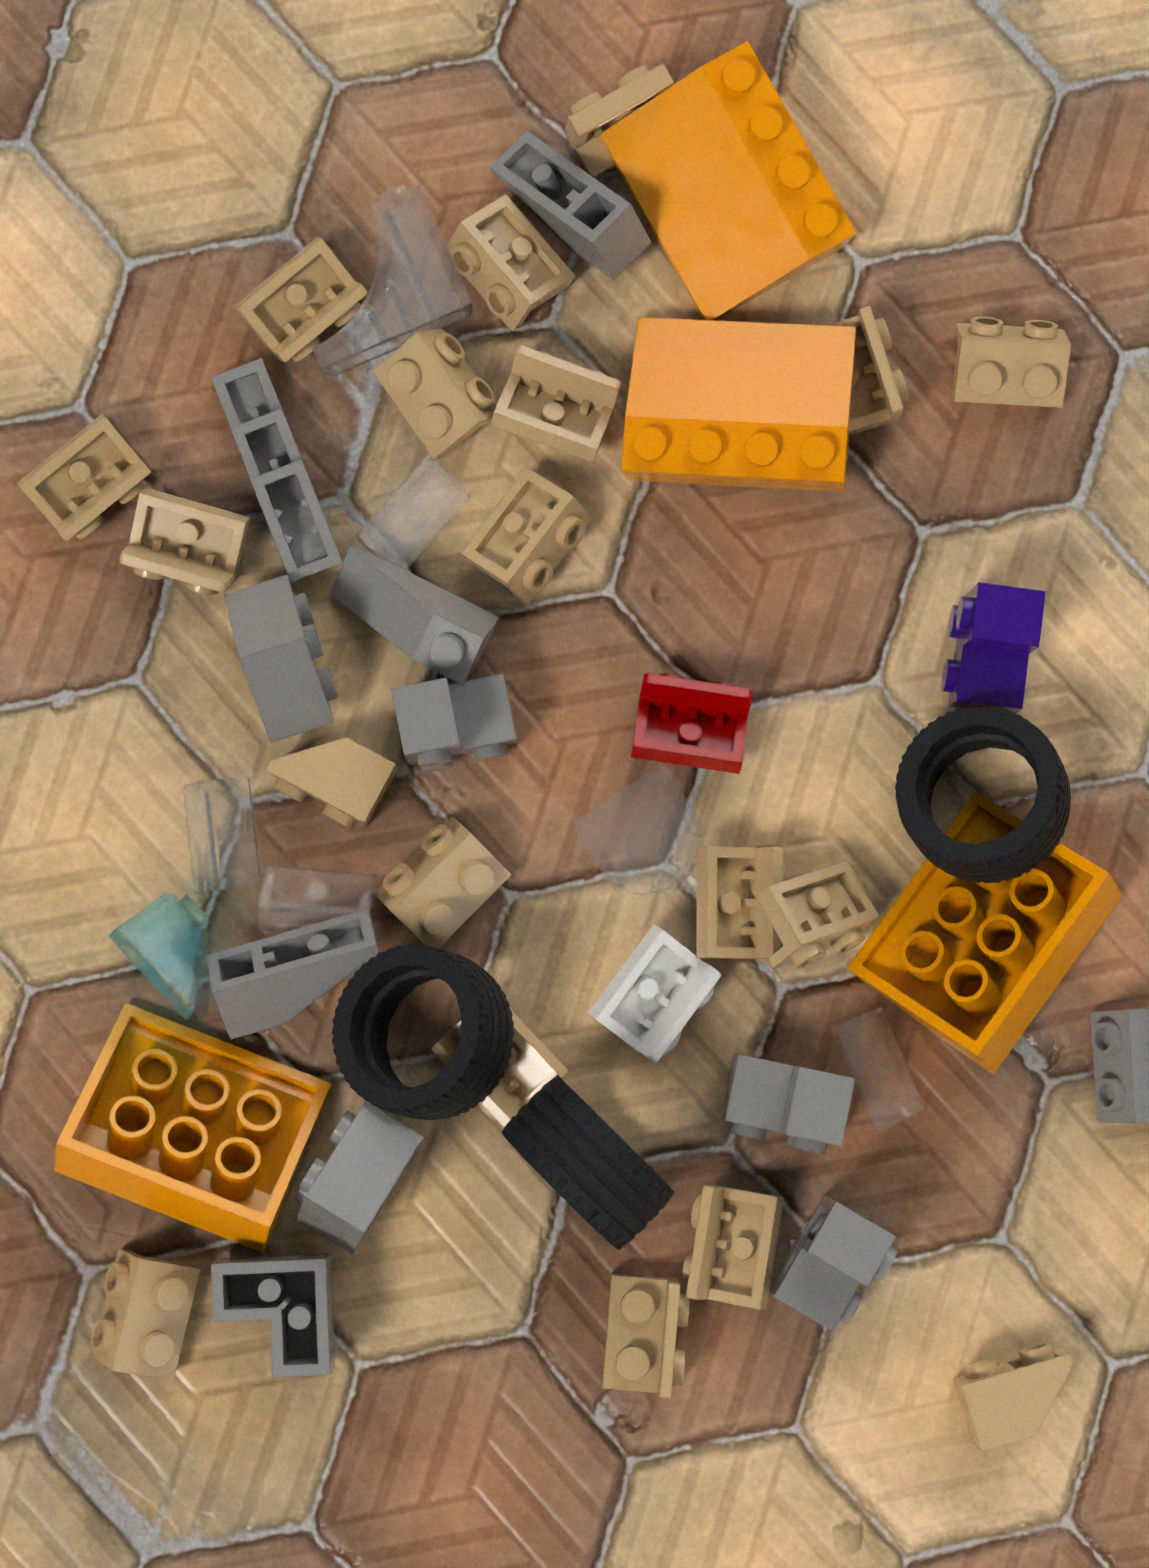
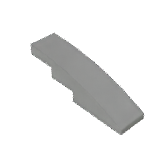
(276, 470)

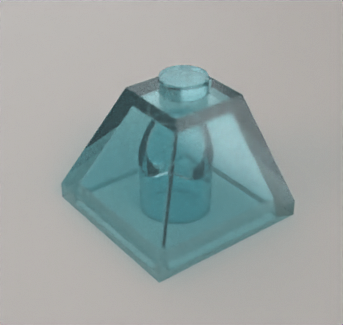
(171, 951)

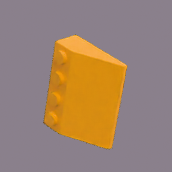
(728, 183)
(739, 404)
(985, 955)
(191, 1127)

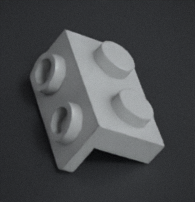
(1121, 1065)

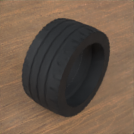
(948, 741)
(364, 1021)
(587, 1163)

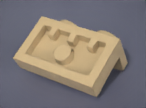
(507, 261)
(528, 535)
(817, 914)
(643, 1334)

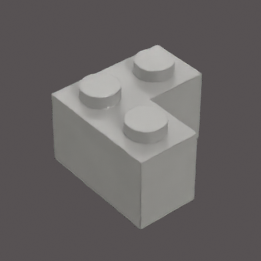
(277, 655)
(453, 721)
(788, 1100)
(352, 1186)
(830, 1263)
(292, 1295)

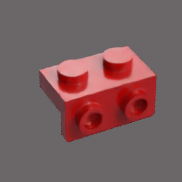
(691, 722)

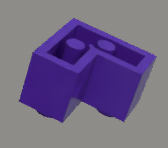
(994, 637)

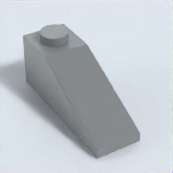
(573, 204)
(415, 614)
(285, 973)

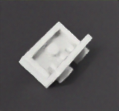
(655, 994)

